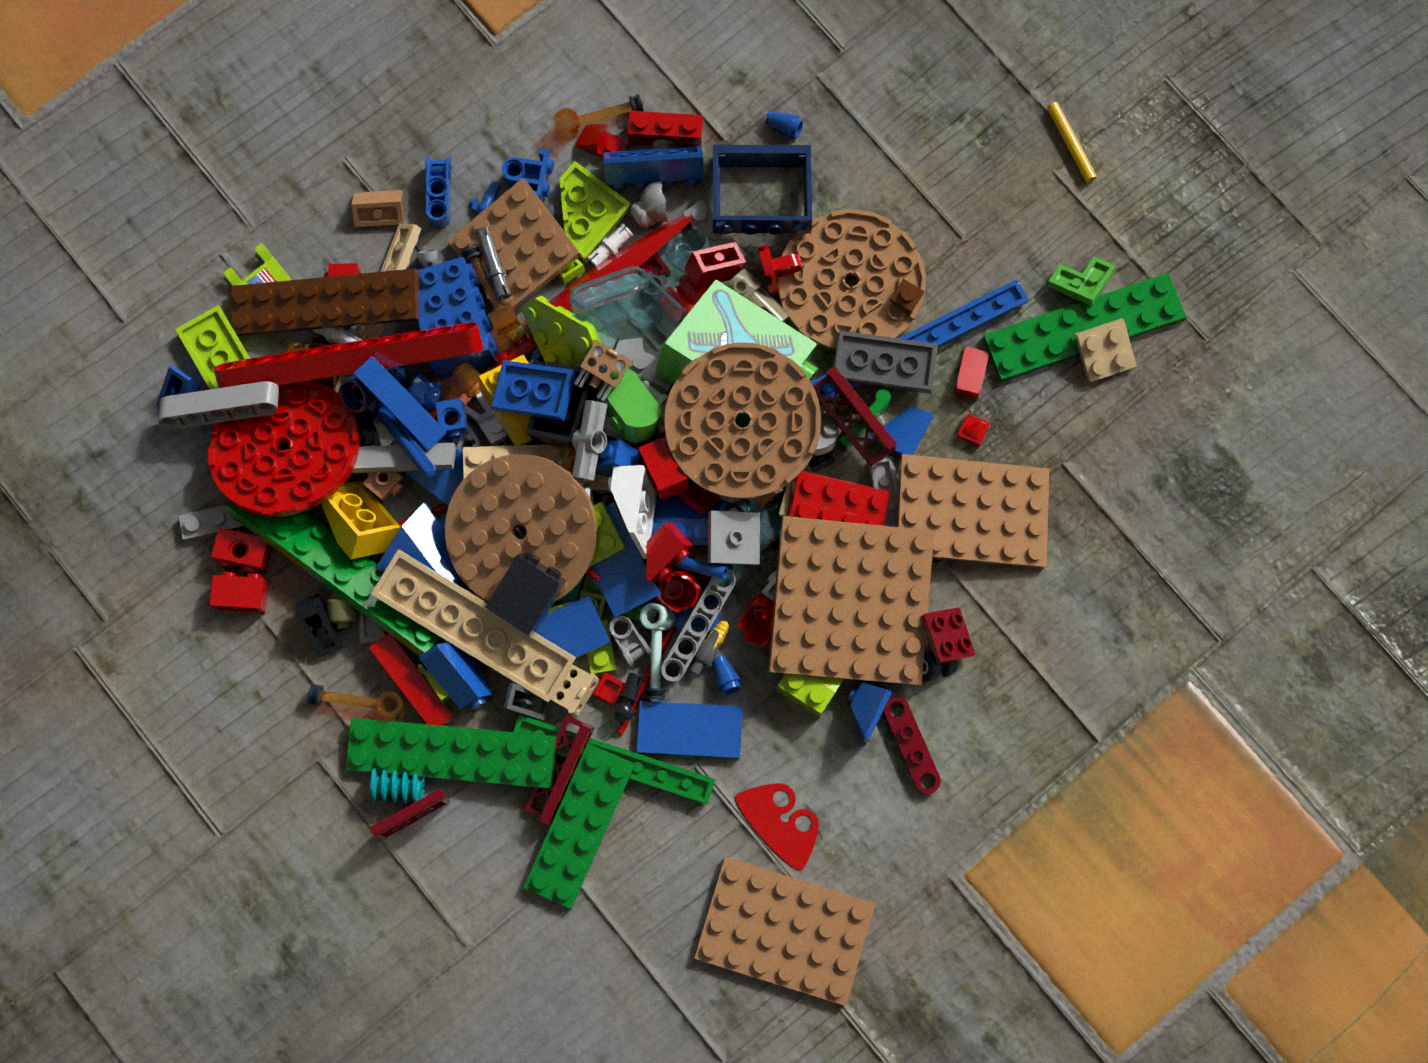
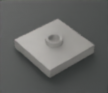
(733, 537)

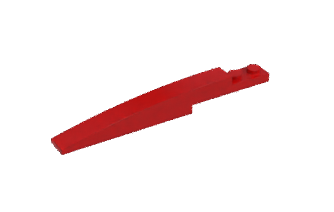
(631, 255)

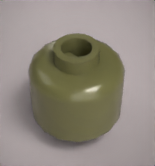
(340, 611)

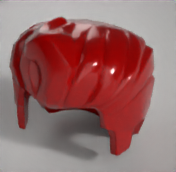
(679, 590)
(758, 621)

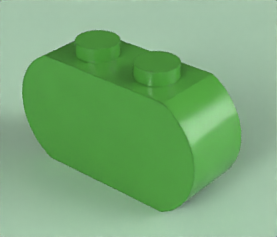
(632, 408)

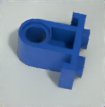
(532, 171)

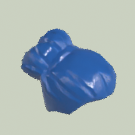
(425, 391)

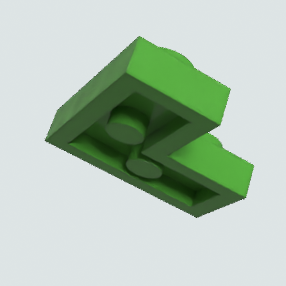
(1083, 286)

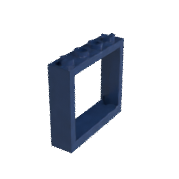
(763, 157)

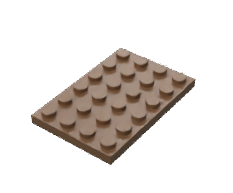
(976, 509)
(785, 931)

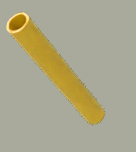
(1071, 142)

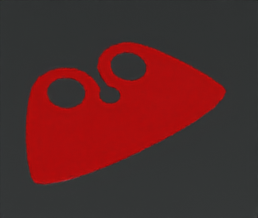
(783, 837)

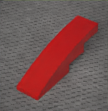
(410, 680)

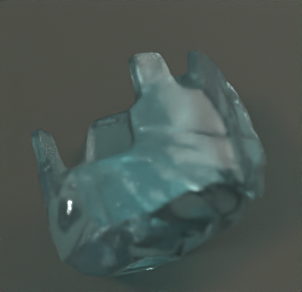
(681, 247)

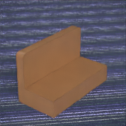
(378, 208)

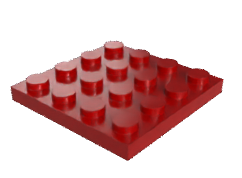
(836, 500)

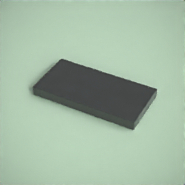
(886, 361)

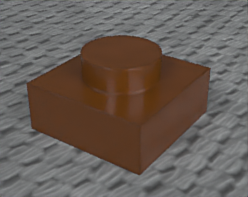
(907, 296)

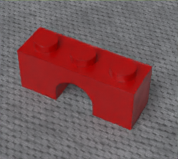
(652, 126)

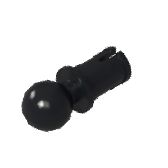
(624, 711)

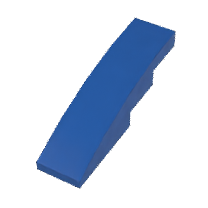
(400, 403)

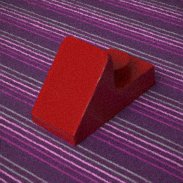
(597, 140)

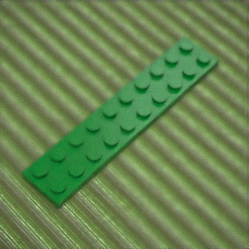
(317, 552)

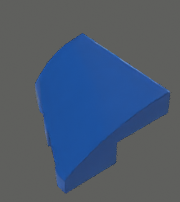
(908, 429)

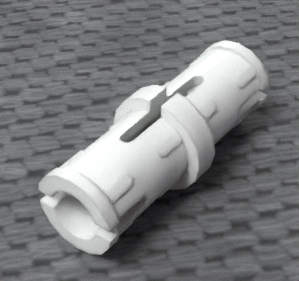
(610, 245)

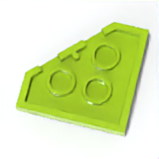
(589, 208)
(558, 332)

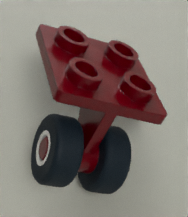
(948, 640)

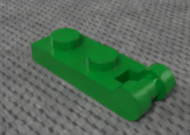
(879, 406)

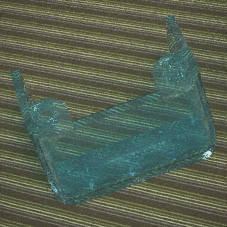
(625, 295)

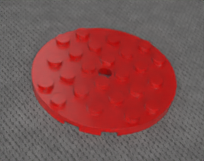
(290, 481)

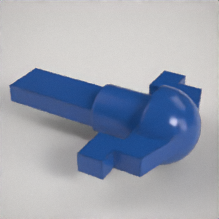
(488, 199)

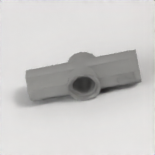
(589, 440)

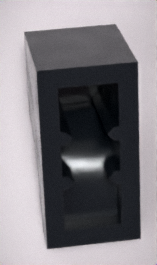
(316, 625)

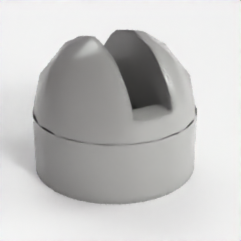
(428, 256)

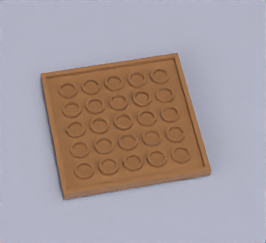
(850, 600)

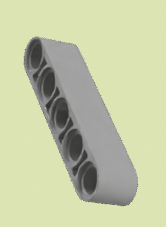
(218, 405)
(695, 637)

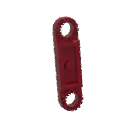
(912, 745)

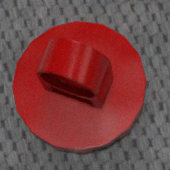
(778, 267)

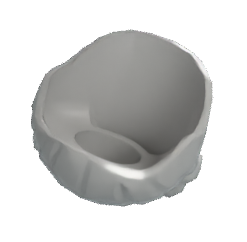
(650, 206)

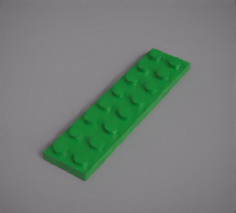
(1052, 335)
(451, 752)

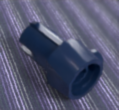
(360, 399)

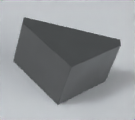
(525, 703)

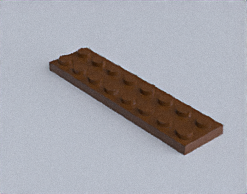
(325, 302)

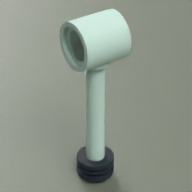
(665, 621)

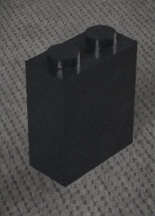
(526, 593)

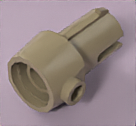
(752, 289)

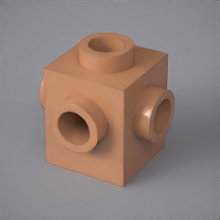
(384, 489)

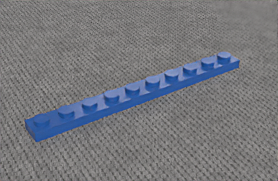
(959, 322)

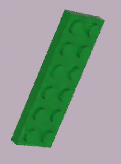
(579, 826)

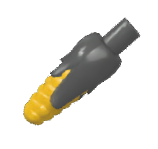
(709, 647)

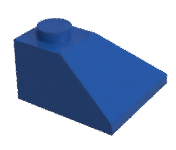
(867, 708)

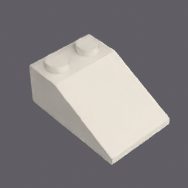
(636, 502)

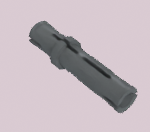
(496, 273)

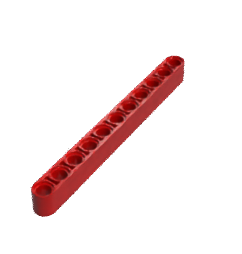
(350, 356)

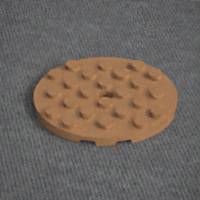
(844, 246)
(751, 458)
(514, 493)

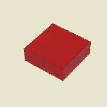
(609, 689)

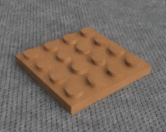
(526, 240)

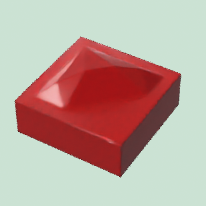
(973, 429)

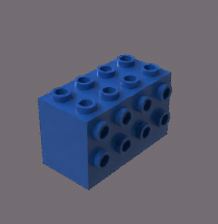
(452, 297)

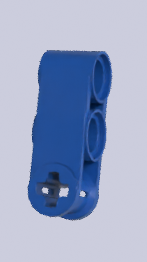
(438, 176)

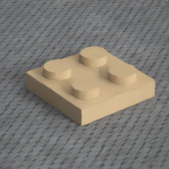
(1105, 350)

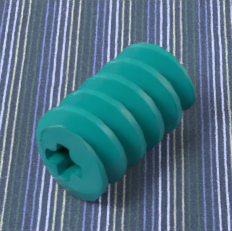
(395, 787)

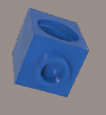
(447, 409)

